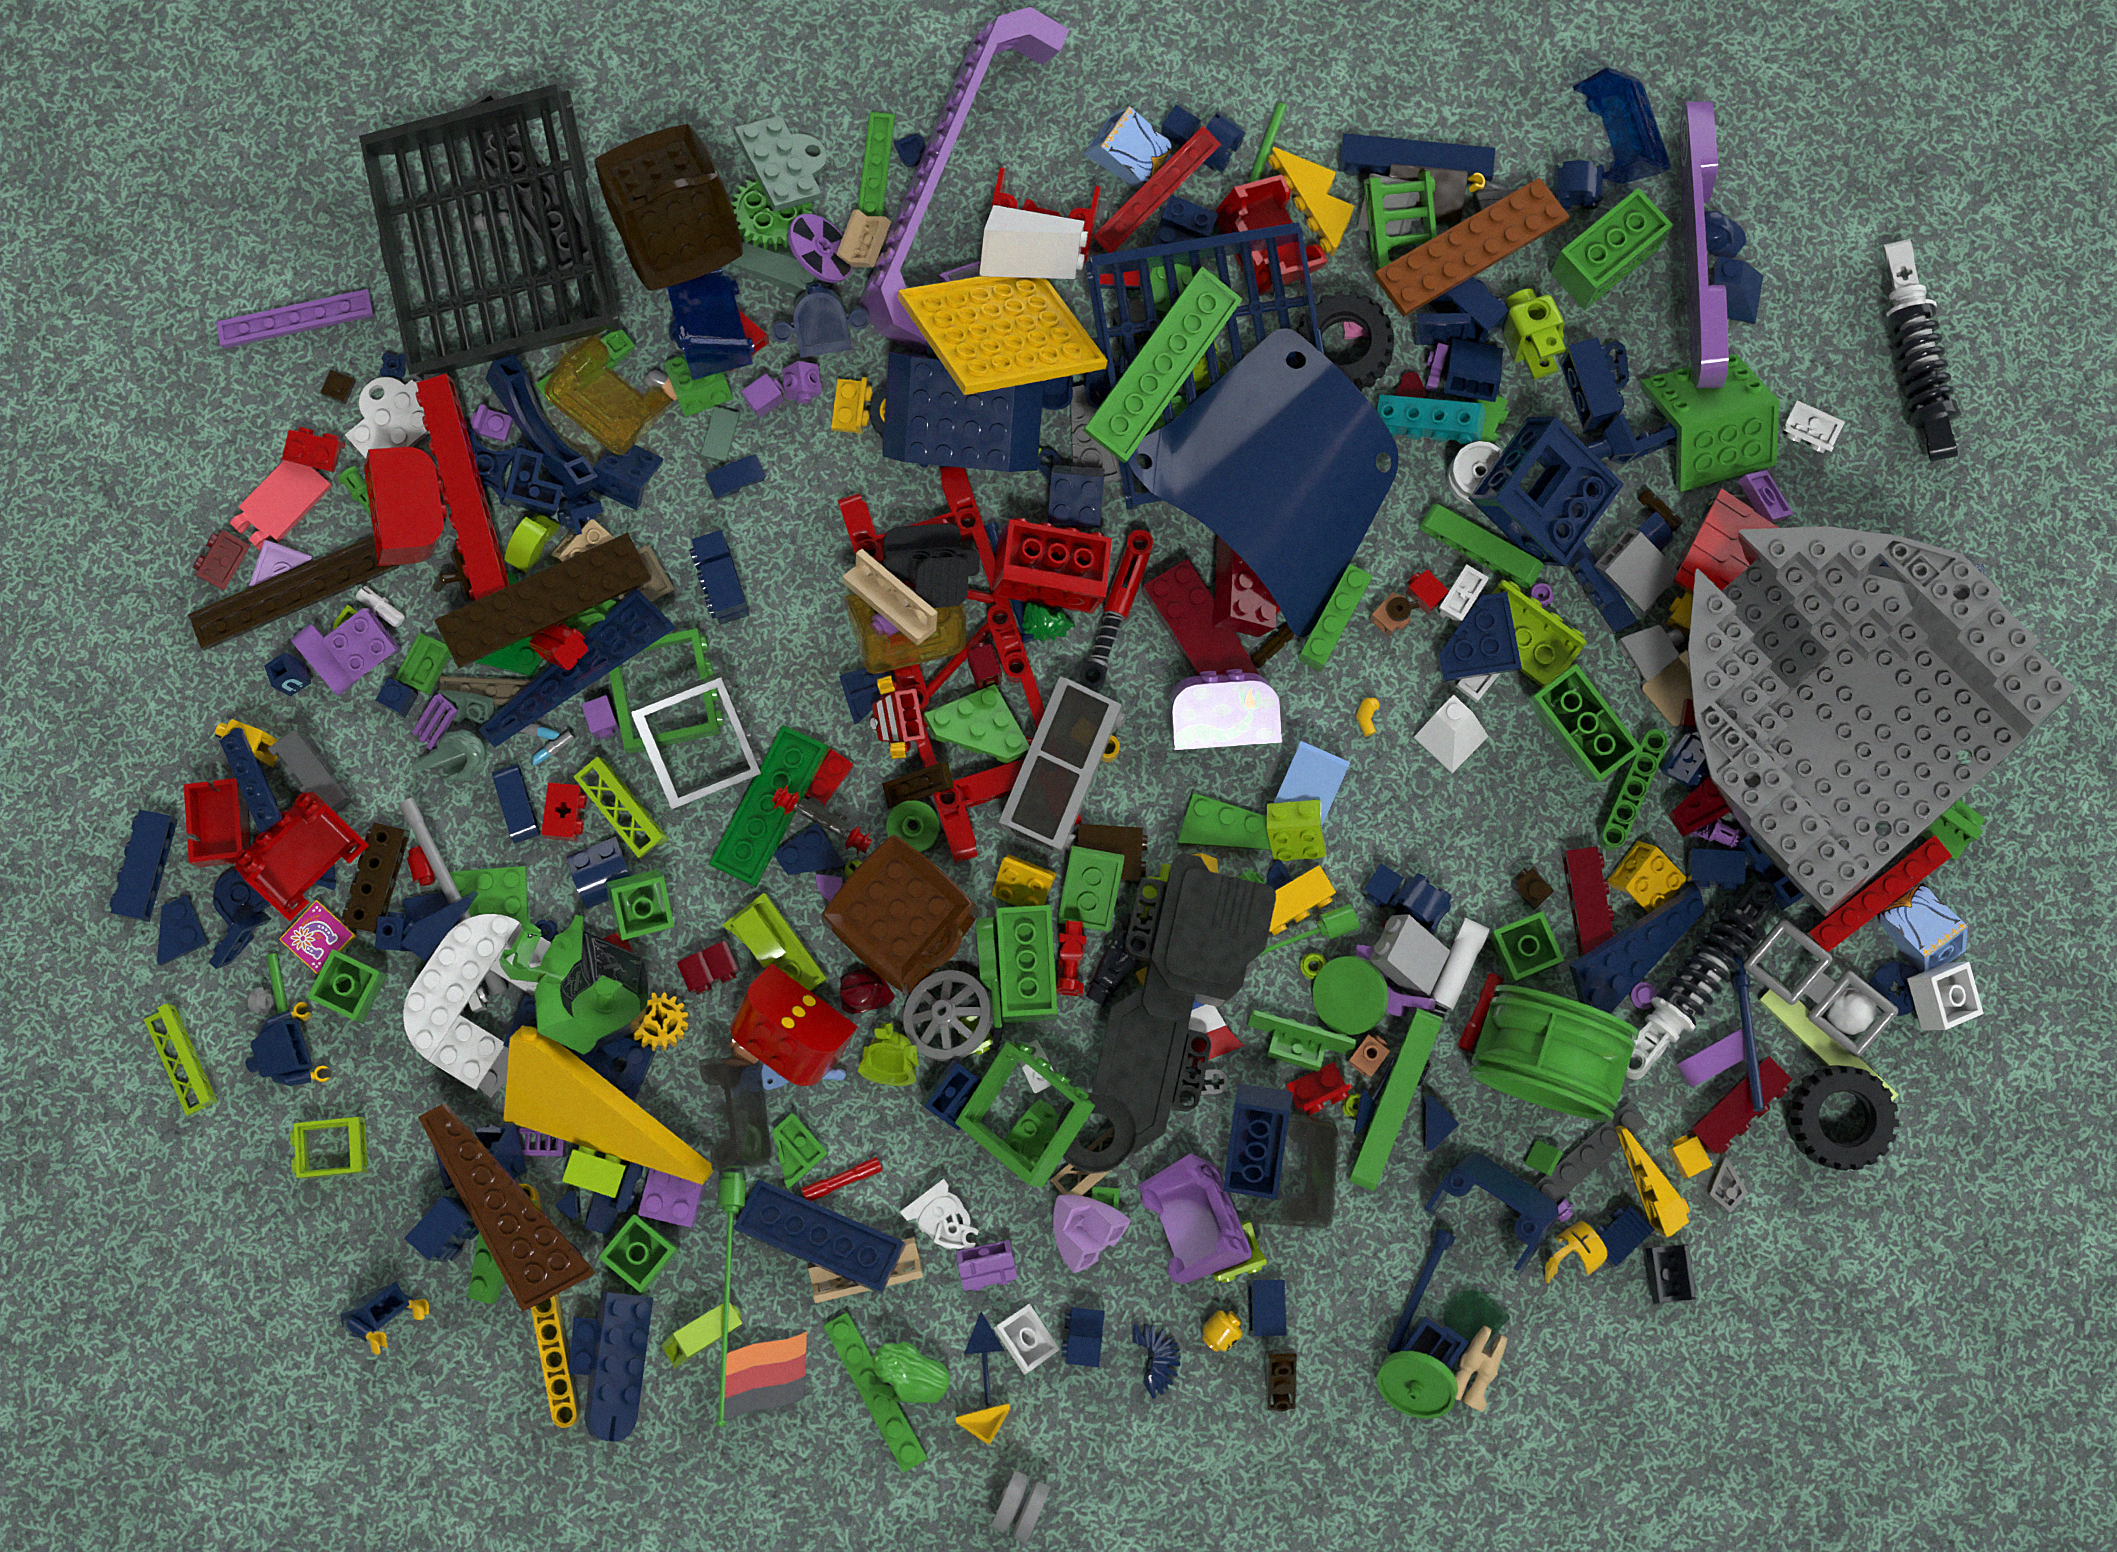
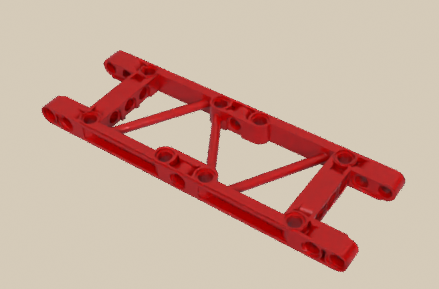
(999, 780)

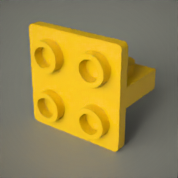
(1022, 882)

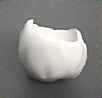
(1852, 1012)

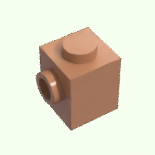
(1382, 620)
(1369, 1055)

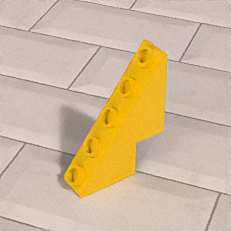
(1310, 188)

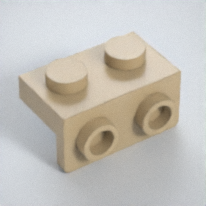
(863, 239)

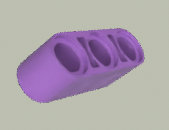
(321, 659)
(1713, 1059)

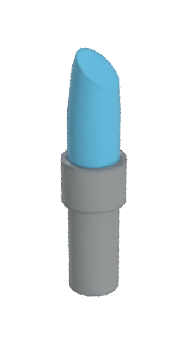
(538, 731)
(552, 747)

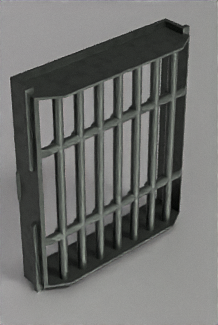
(469, 123)

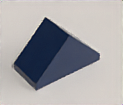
(1436, 1124)

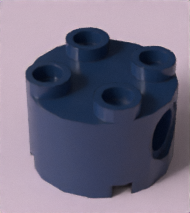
(1229, 136)
(1578, 184)
(1421, 902)

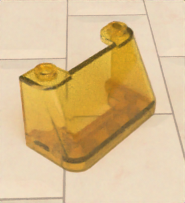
(601, 399)
(898, 651)

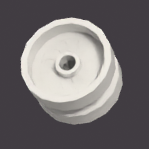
(1463, 469)

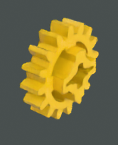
(669, 1018)

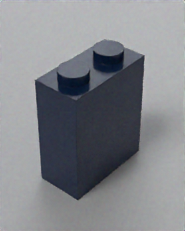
(1473, 370)

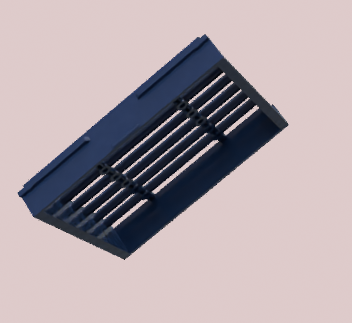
(1194, 251)

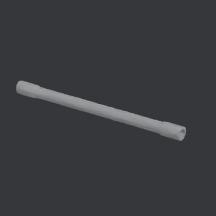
(416, 822)

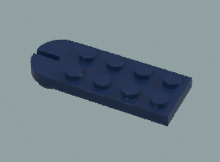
(617, 1365)

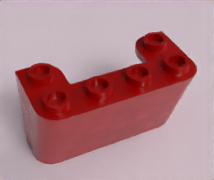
(297, 853)

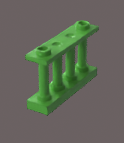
(1378, 216)

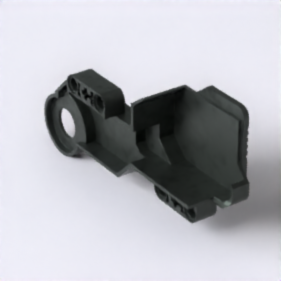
(1195, 951)

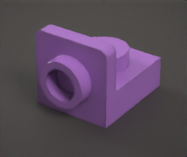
(491, 424)

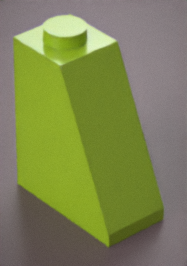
(699, 1334)

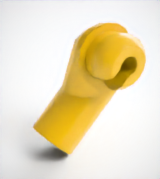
(1364, 715)

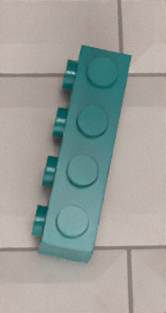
(1432, 418)

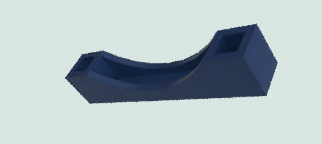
(563, 463)

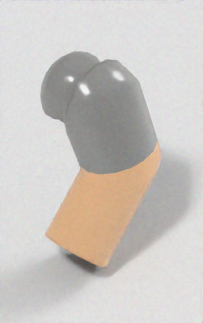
(659, 379)

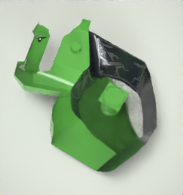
(585, 986)

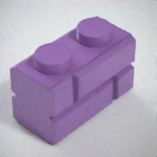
(986, 1265)

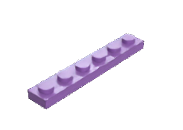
(295, 318)

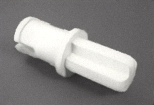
(380, 606)

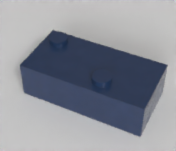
(1257, 1141)

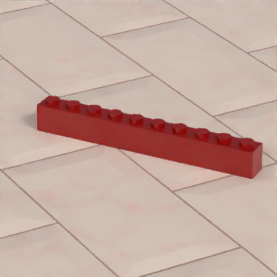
(462, 486)

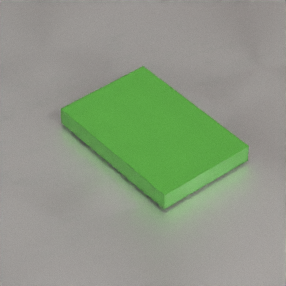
(1091, 888)

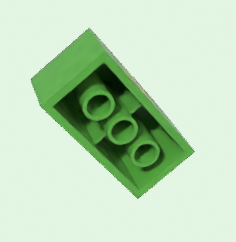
(1583, 724)

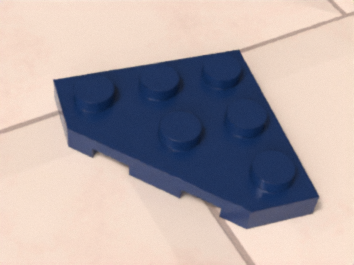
(1482, 642)

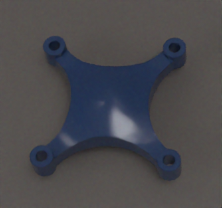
(492, 464)

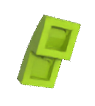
(758, 936)

